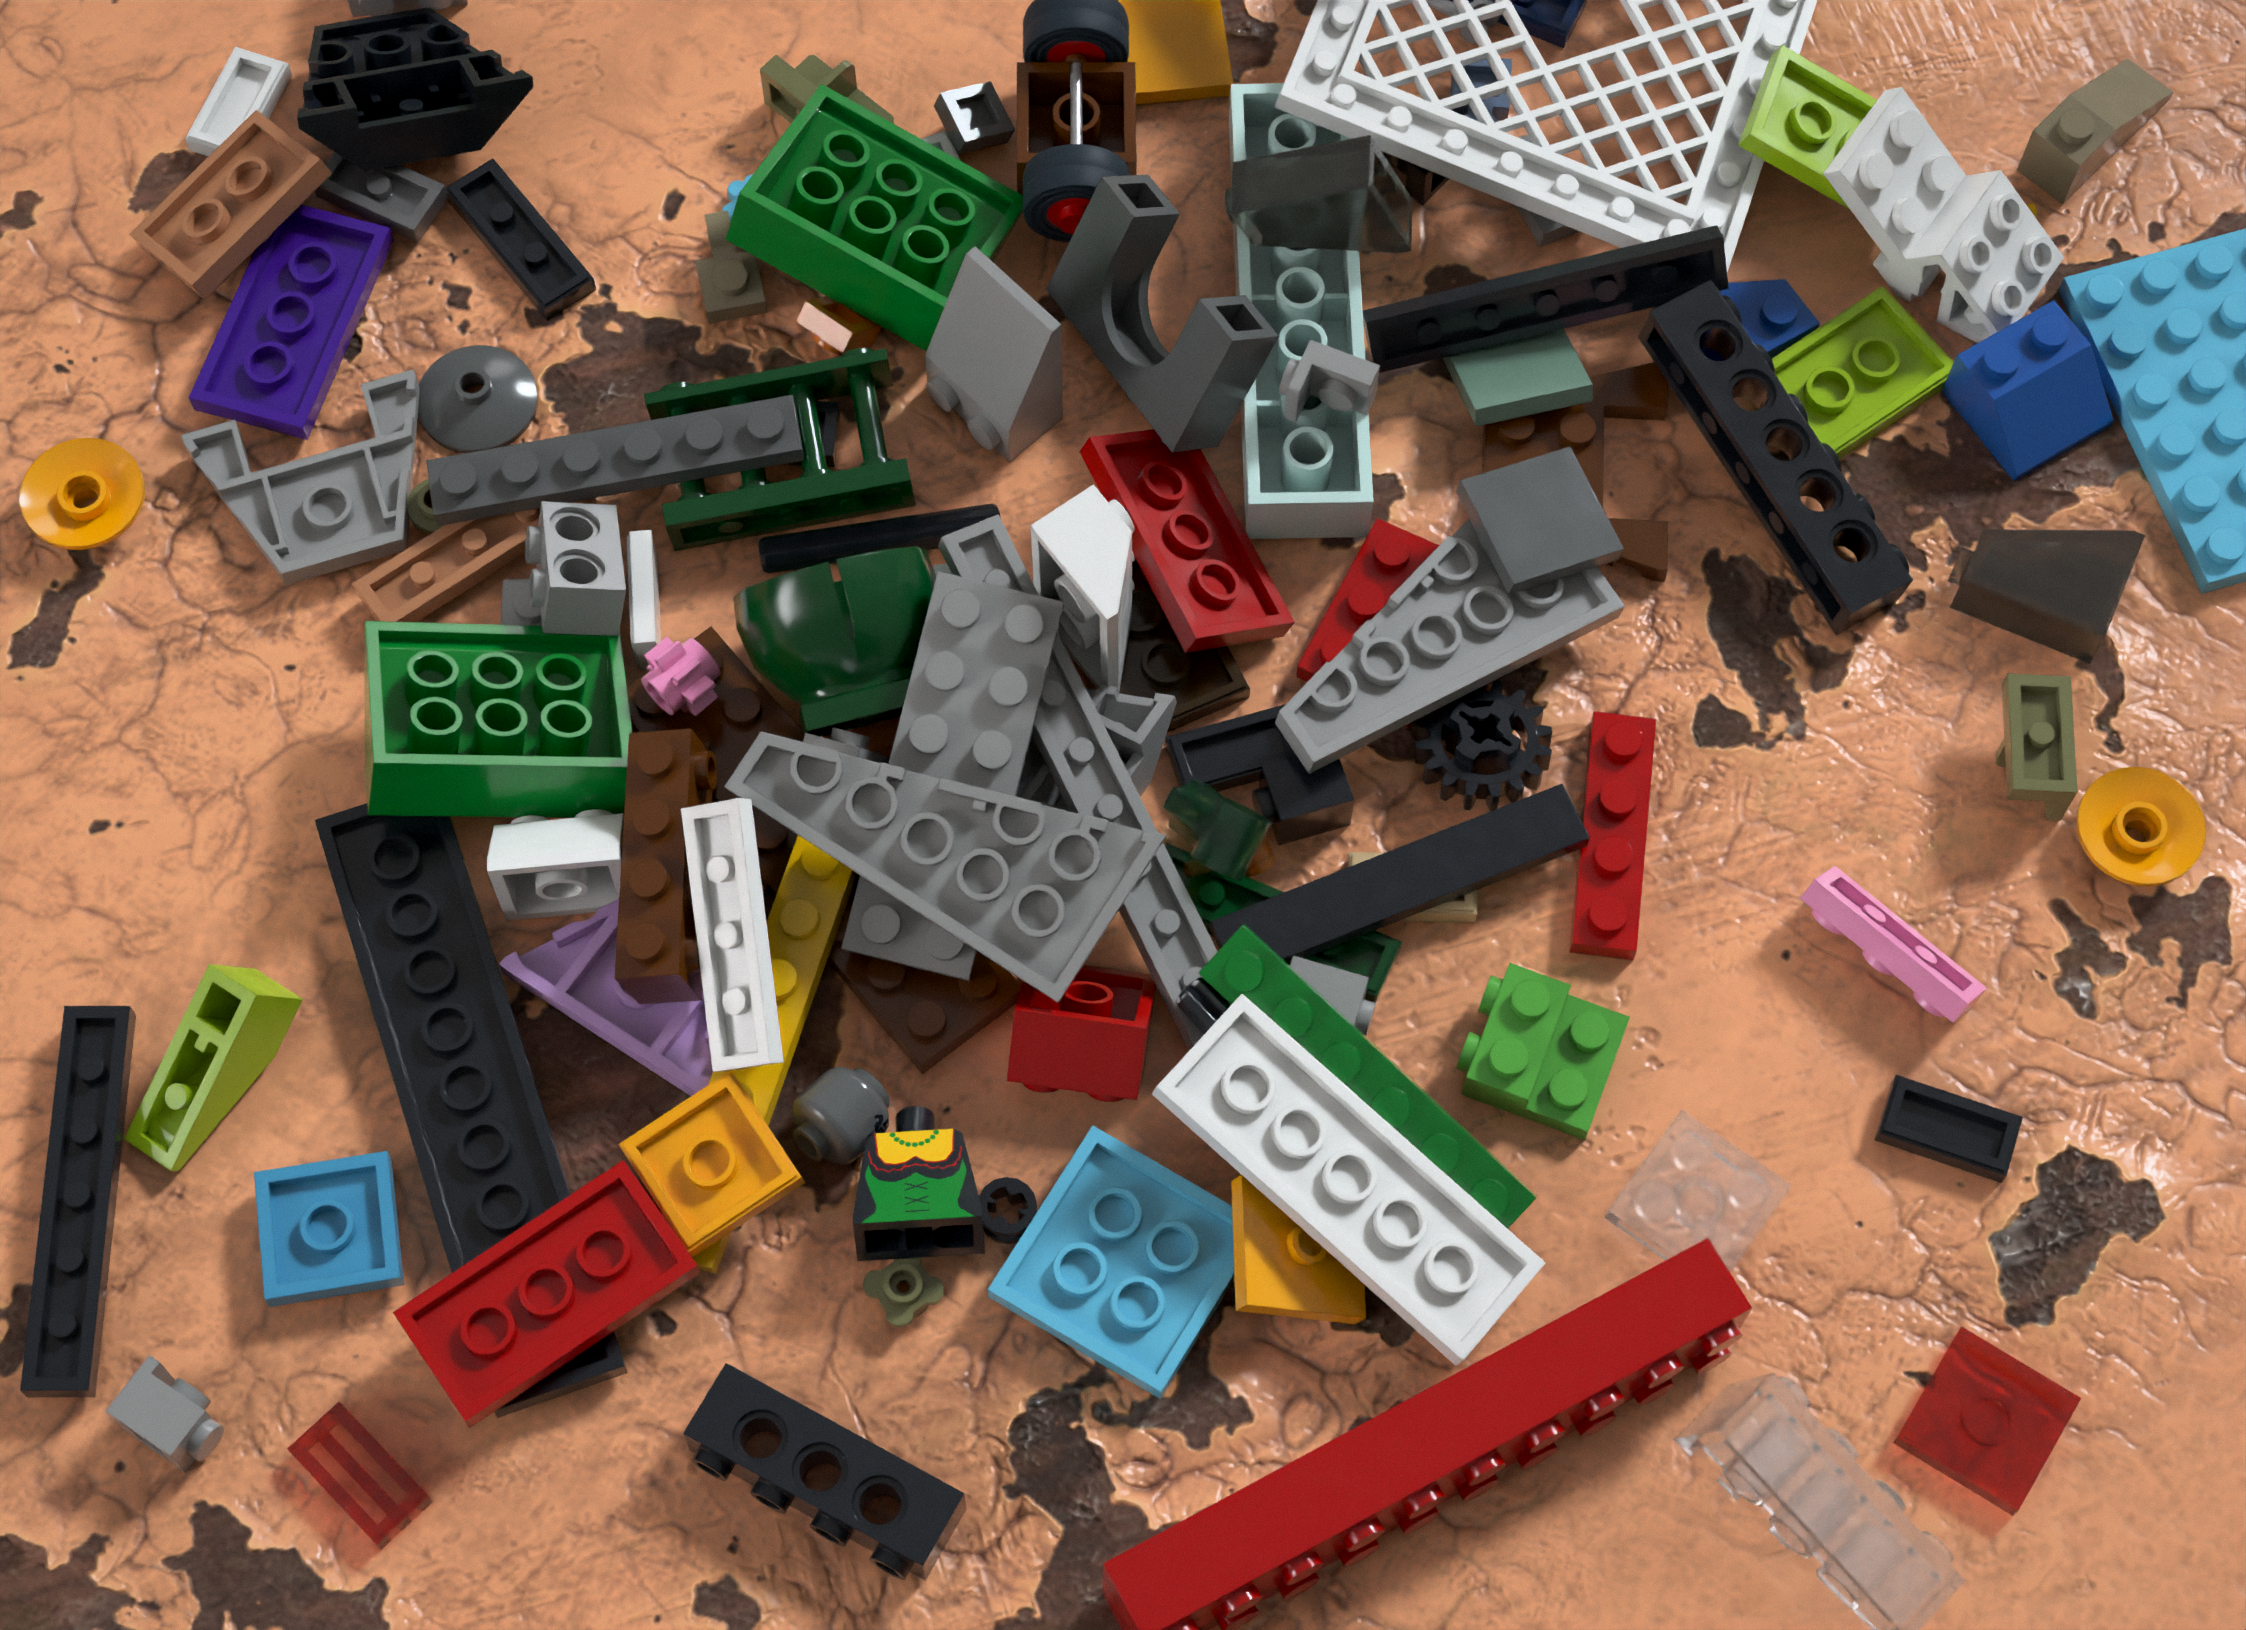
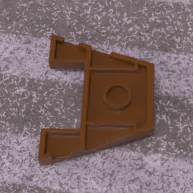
(1624, 394)

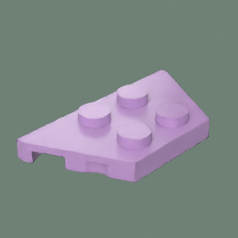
(578, 979)

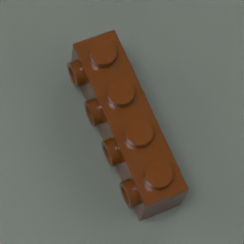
(655, 914)

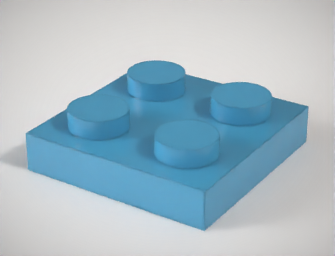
(328, 1229)

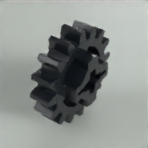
(1484, 749)

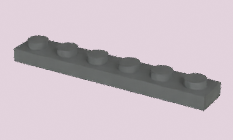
(615, 460)

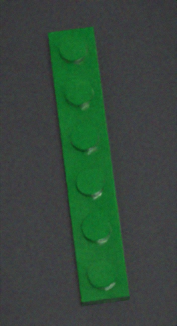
(1256, 971)

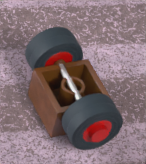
(1072, 109)

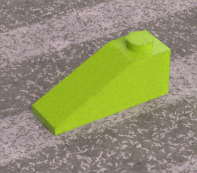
(211, 1061)

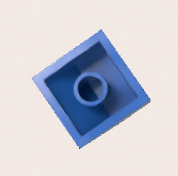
(2030, 390)

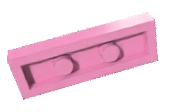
(1892, 945)

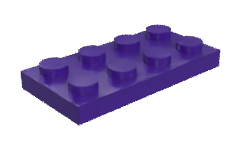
(292, 321)

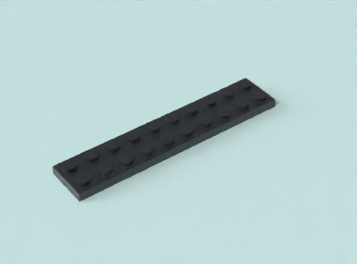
(452, 1046)

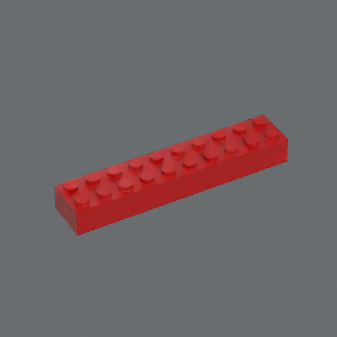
(1431, 1449)

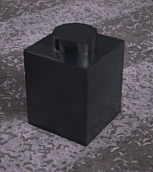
(1303, 802)

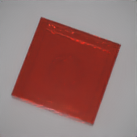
(1987, 1421)

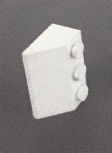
(1086, 561)

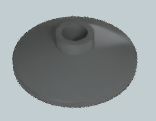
(483, 418)

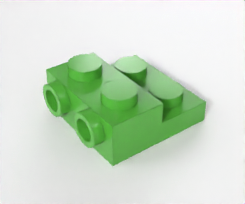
(1541, 1051)

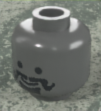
(839, 1115)

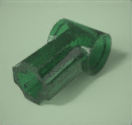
(1218, 828)

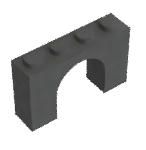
(1104, 294)

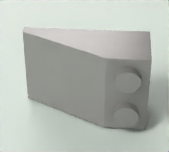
(996, 359)

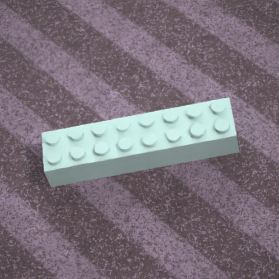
(1317, 471)

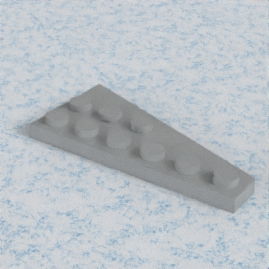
(1434, 643)
(984, 865)

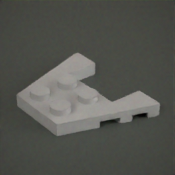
(329, 505)

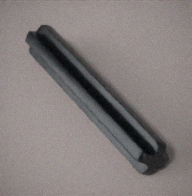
(827, 544)

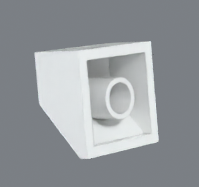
(556, 864)

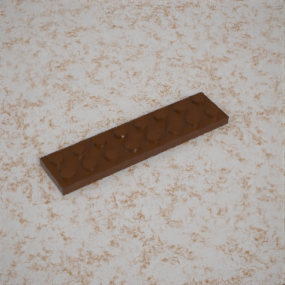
(917, 1008)

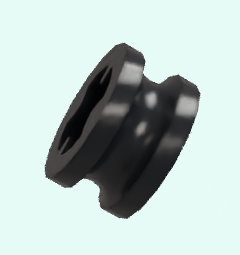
(1015, 1192)

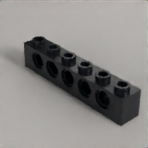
(1772, 487)

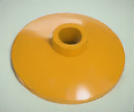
(78, 472)
(2154, 806)

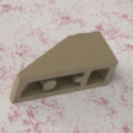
(2090, 128)

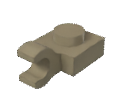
(728, 279)

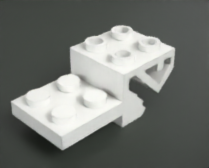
(1937, 218)

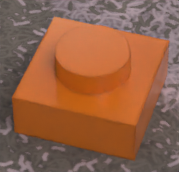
(837, 326)

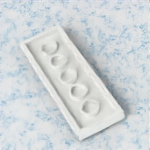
(1349, 1179)

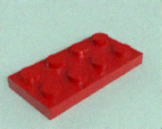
(1188, 541)
(546, 1293)

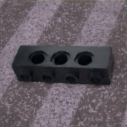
(744, 1406)

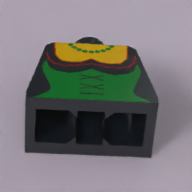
(917, 1193)

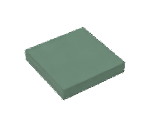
(1520, 378)

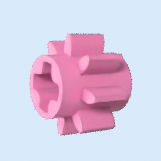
(680, 676)

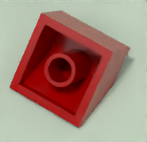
(1089, 1039)

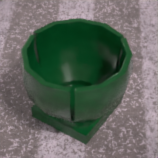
(841, 643)

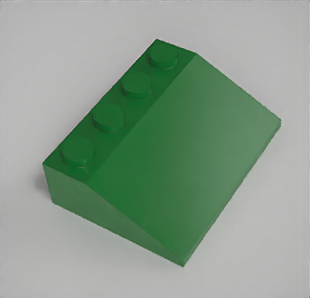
(870, 214)
(493, 721)

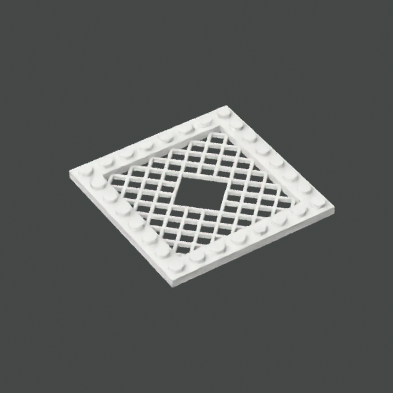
(1535, 174)

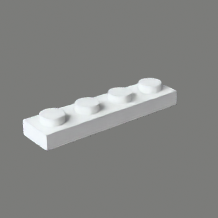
(732, 935)

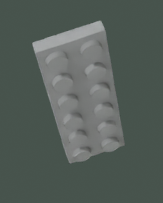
(964, 722)

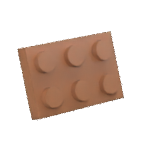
(230, 204)

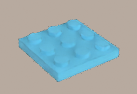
(1122, 1262)

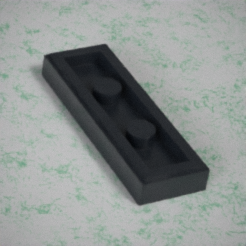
(520, 239)

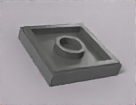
(1539, 520)

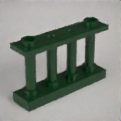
(818, 493)

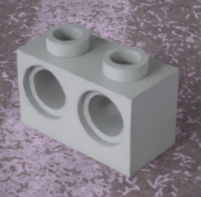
(578, 568)

